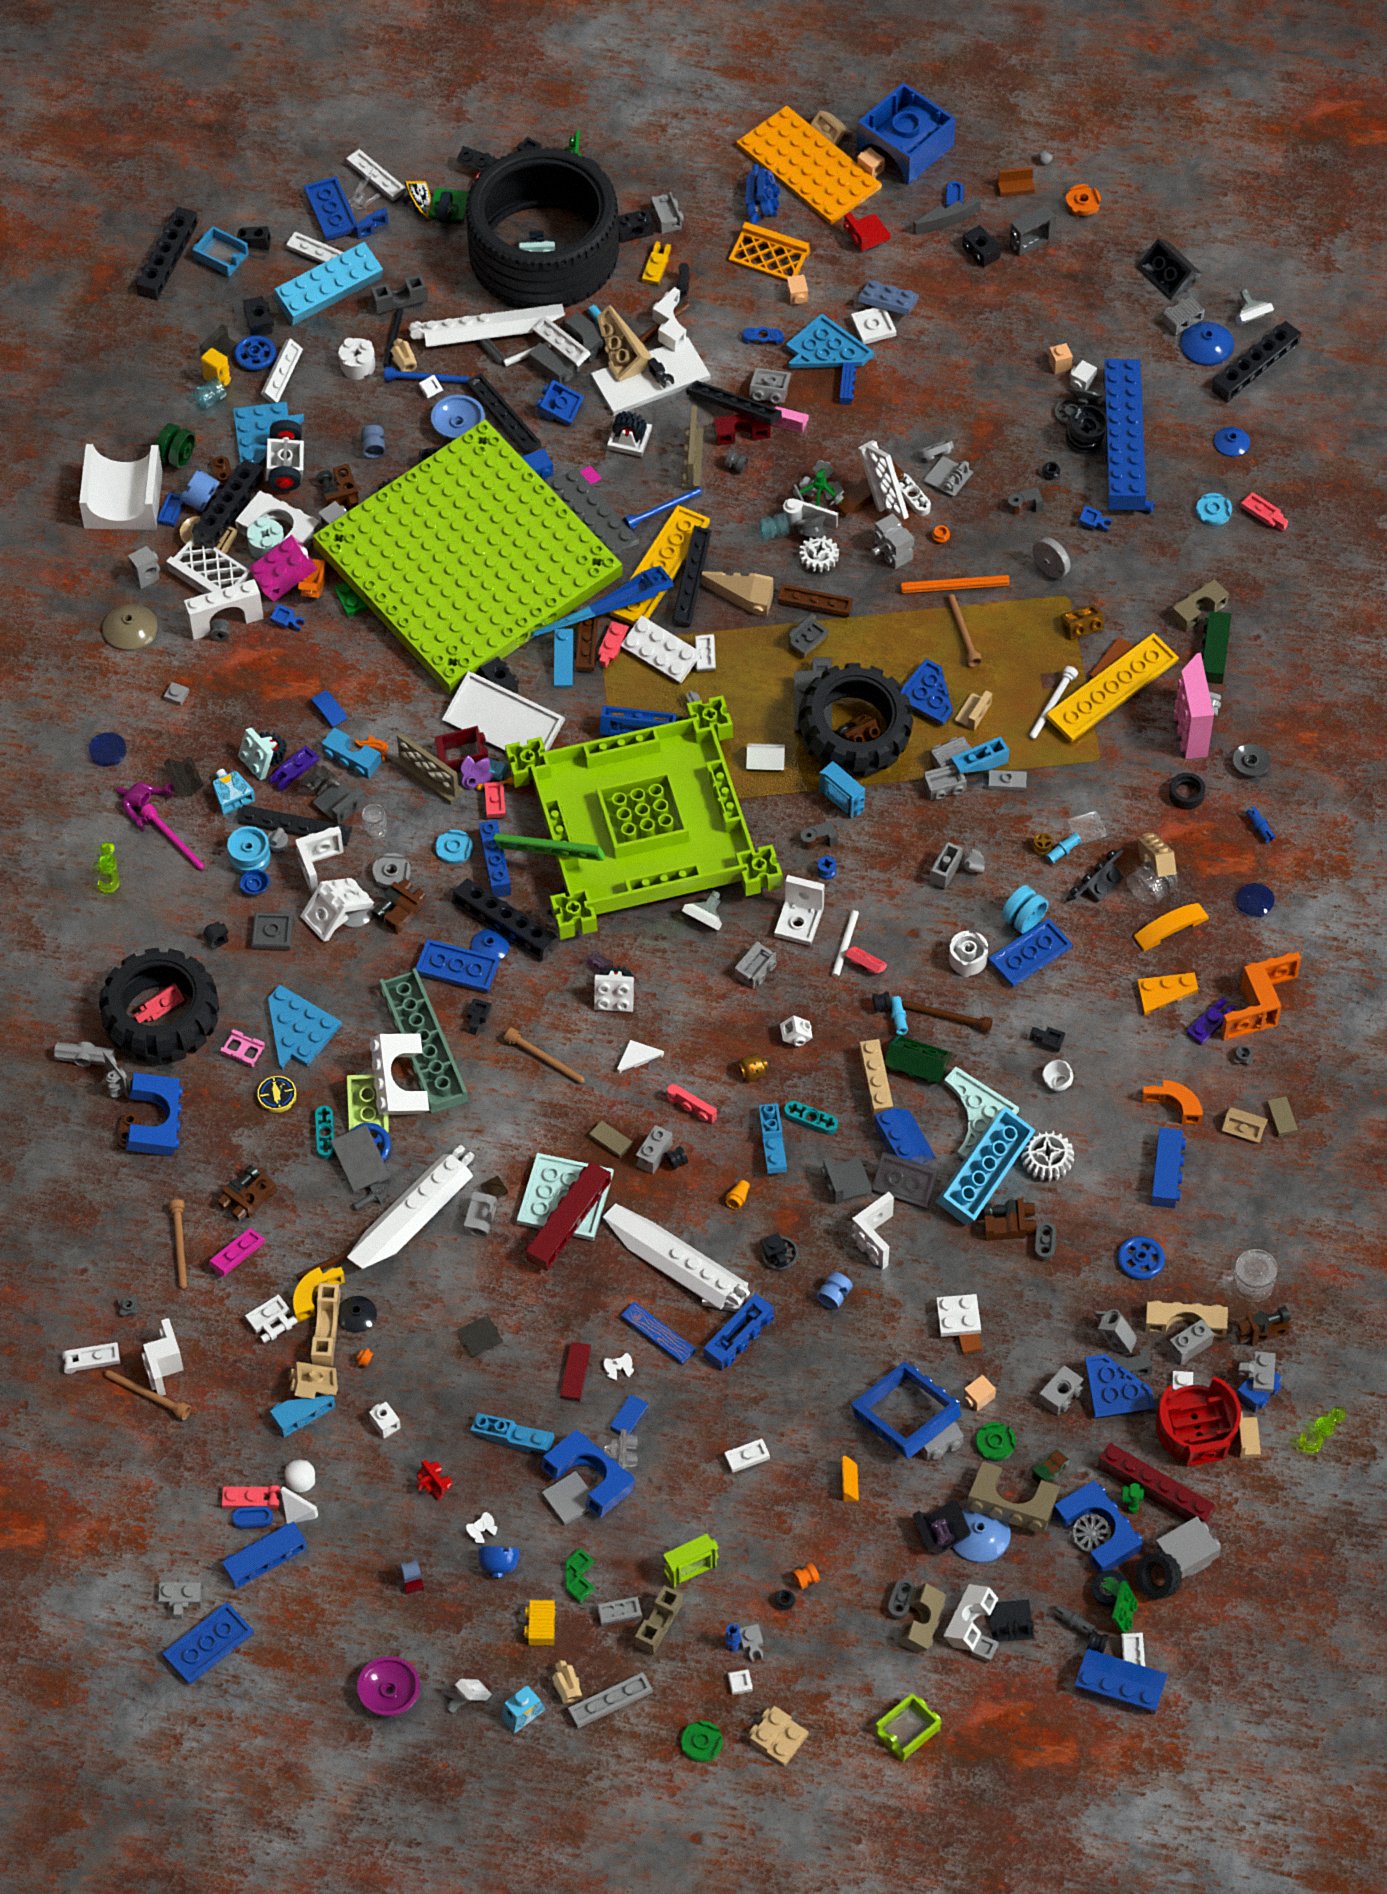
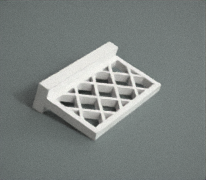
(882, 479)
(197, 579)

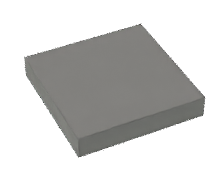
(568, 1497)

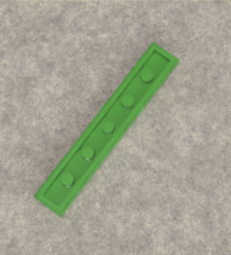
(549, 847)

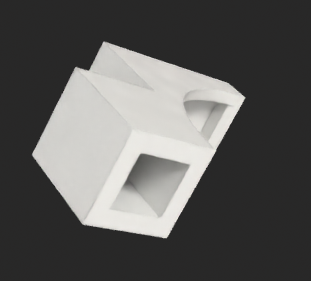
(670, 331)

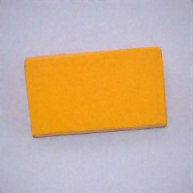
(849, 1480)

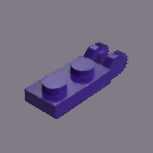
(294, 767)
(1209, 1022)

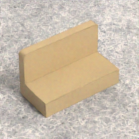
(830, 127)
(974, 710)
(1244, 1124)
(1248, 1438)

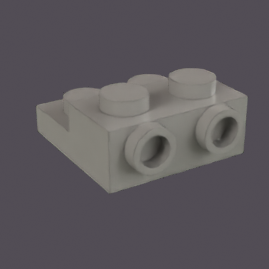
(769, 385)

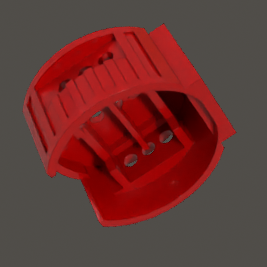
(1217, 1415)

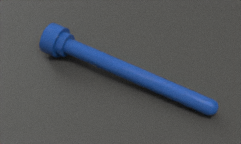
(391, 373)
(633, 520)

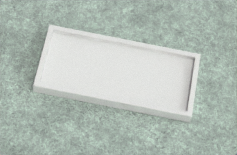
(642, 388)
(501, 714)

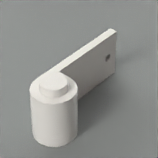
(798, 509)

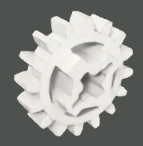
(819, 553)

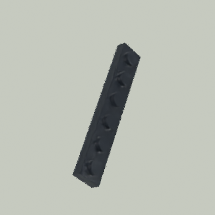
(733, 402)
(504, 414)
(691, 576)
(291, 824)

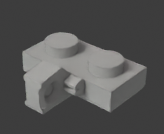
(1260, 1371)
(179, 1596)

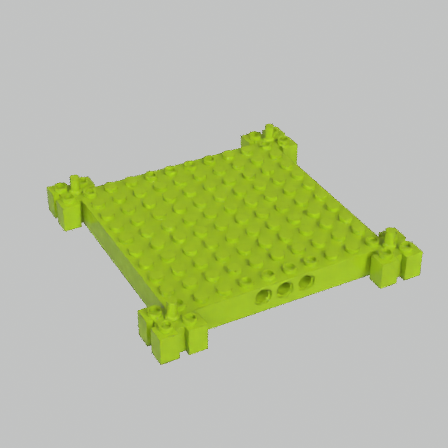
(654, 807)

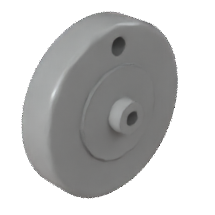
(1051, 557)

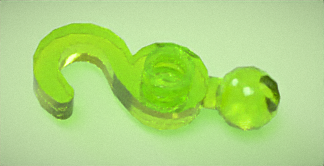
(108, 867)
(1324, 1428)

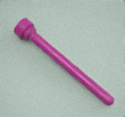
(150, 814)

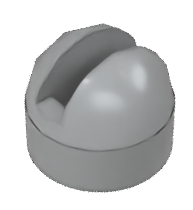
(1044, 157)

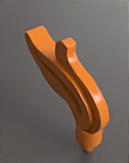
(378, 745)

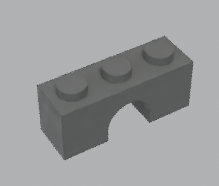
(412, 292)

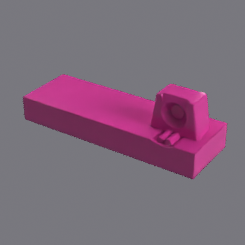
(236, 1252)

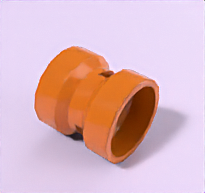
(806, 1575)

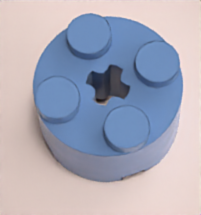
(200, 490)

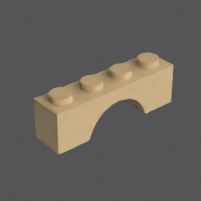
(1160, 854)
(876, 1076)
(1162, 1315)
(326, 1327)

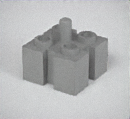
(893, 541)

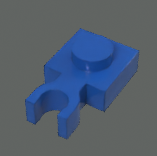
(1091, 519)
(284, 616)

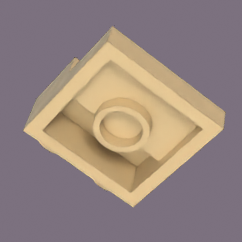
(311, 1378)
(777, 1735)

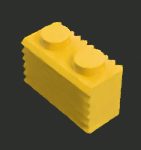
(216, 366)
(541, 1622)

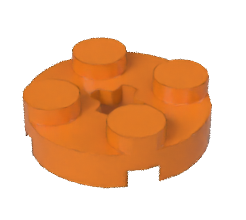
(1081, 208)

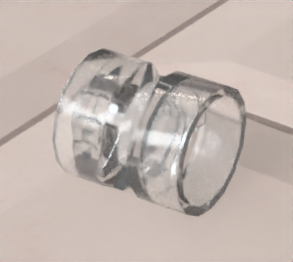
(374, 821)

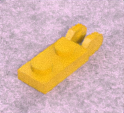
(656, 265)

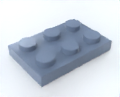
(888, 297)

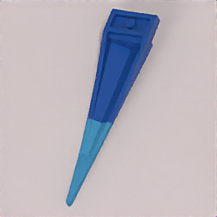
(639, 588)

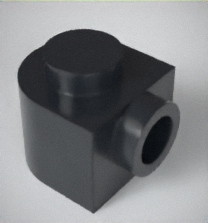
(216, 934)

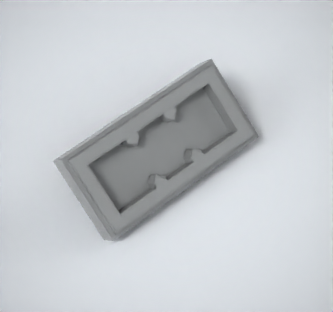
(1007, 780)
(619, 1611)

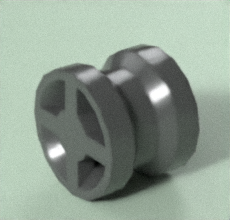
(220, 629)

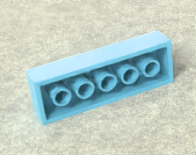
(328, 283)
(985, 1166)

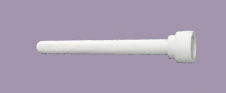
(1068, 675)

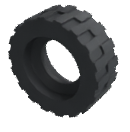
(1144, 1577)

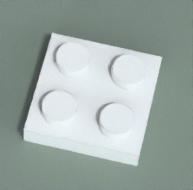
(873, 325)
(958, 1315)

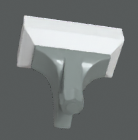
(1251, 308)
(705, 911)
(468, 1691)

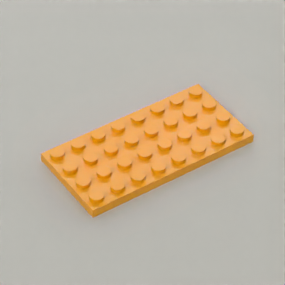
(809, 165)

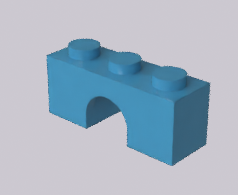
(362, 762)

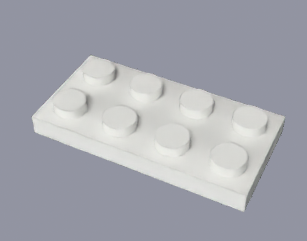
(661, 649)

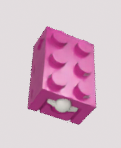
(282, 568)

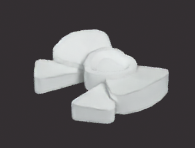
(611, 1366)
(485, 1522)

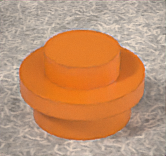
(941, 534)
(364, 1357)

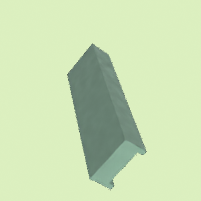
(435, 1065)

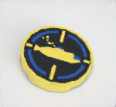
(276, 1094)

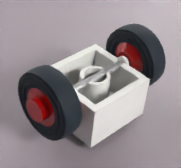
(284, 456)

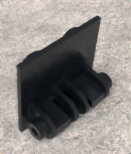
(1011, 1621)

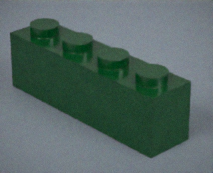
(1215, 645)

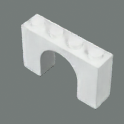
(266, 506)
(203, 607)
(391, 1098)

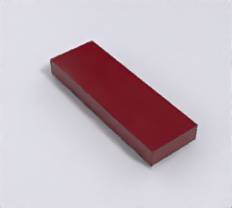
(575, 1371)

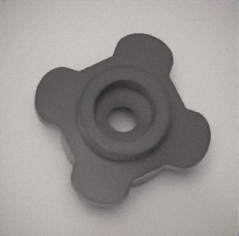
(1243, 1050)
(128, 1311)

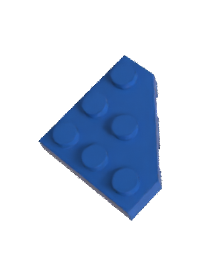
(929, 692)
(1115, 1388)

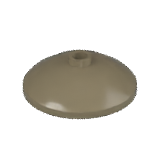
(130, 634)

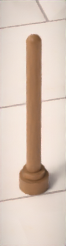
(973, 657)
(513, 1037)
(176, 1208)
(180, 1410)

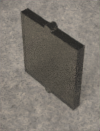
(480, 1336)

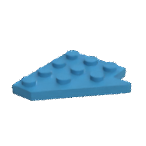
(826, 345)
(254, 426)
(299, 1027)

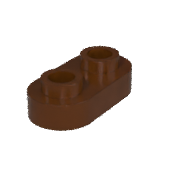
(221, 470)
(123, 1128)

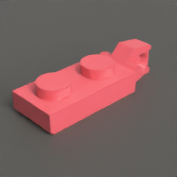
(1264, 511)
(612, 643)
(159, 1004)

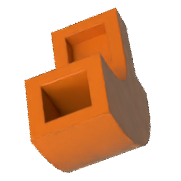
(313, 584)
(1176, 1096)

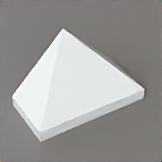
(297, 1508)

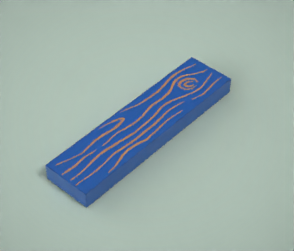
(658, 1333)

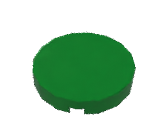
(995, 1441)
(701, 1741)

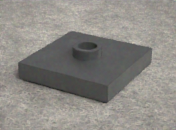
(272, 931)

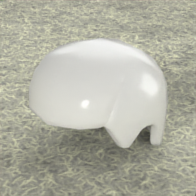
(1057, 1075)
(299, 1476)

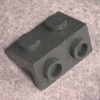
(807, 636)

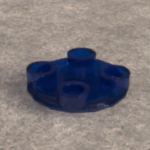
(1255, 899)

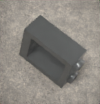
(1041, 218)

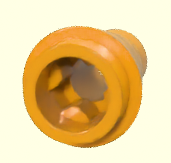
(737, 1196)

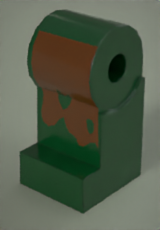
(1050, 1468)

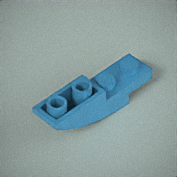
(772, 1138)
(510, 1435)

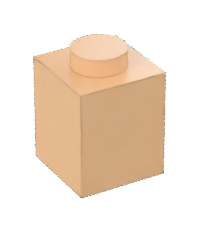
(871, 162)
(797, 289)
(1060, 358)
(979, 1393)

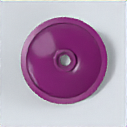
(384, 1675)

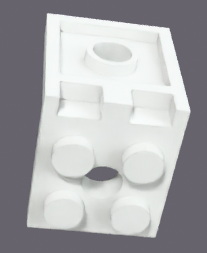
(317, 847)
(334, 899)
(802, 903)
(864, 1226)

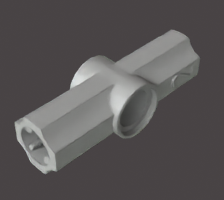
(82, 1054)

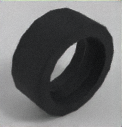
(1190, 779)

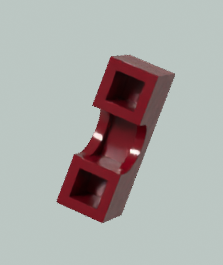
(727, 426)

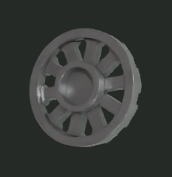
(1090, 1532)

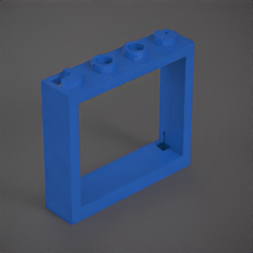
(924, 1434)

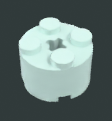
(264, 536)

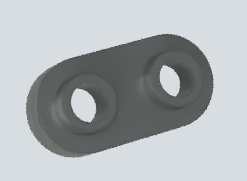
(1045, 1242)
(900, 1599)

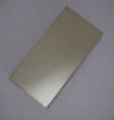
(1282, 1116)
(610, 1139)

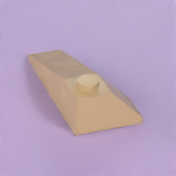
(625, 350)
(749, 592)

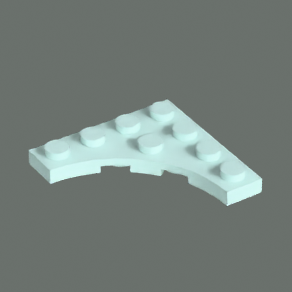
(980, 1105)

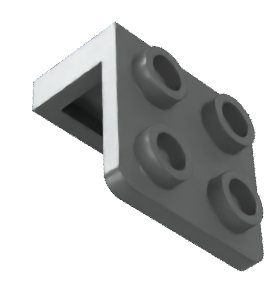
(340, 802)
(845, 1179)

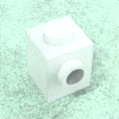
(1083, 376)
(384, 1419)

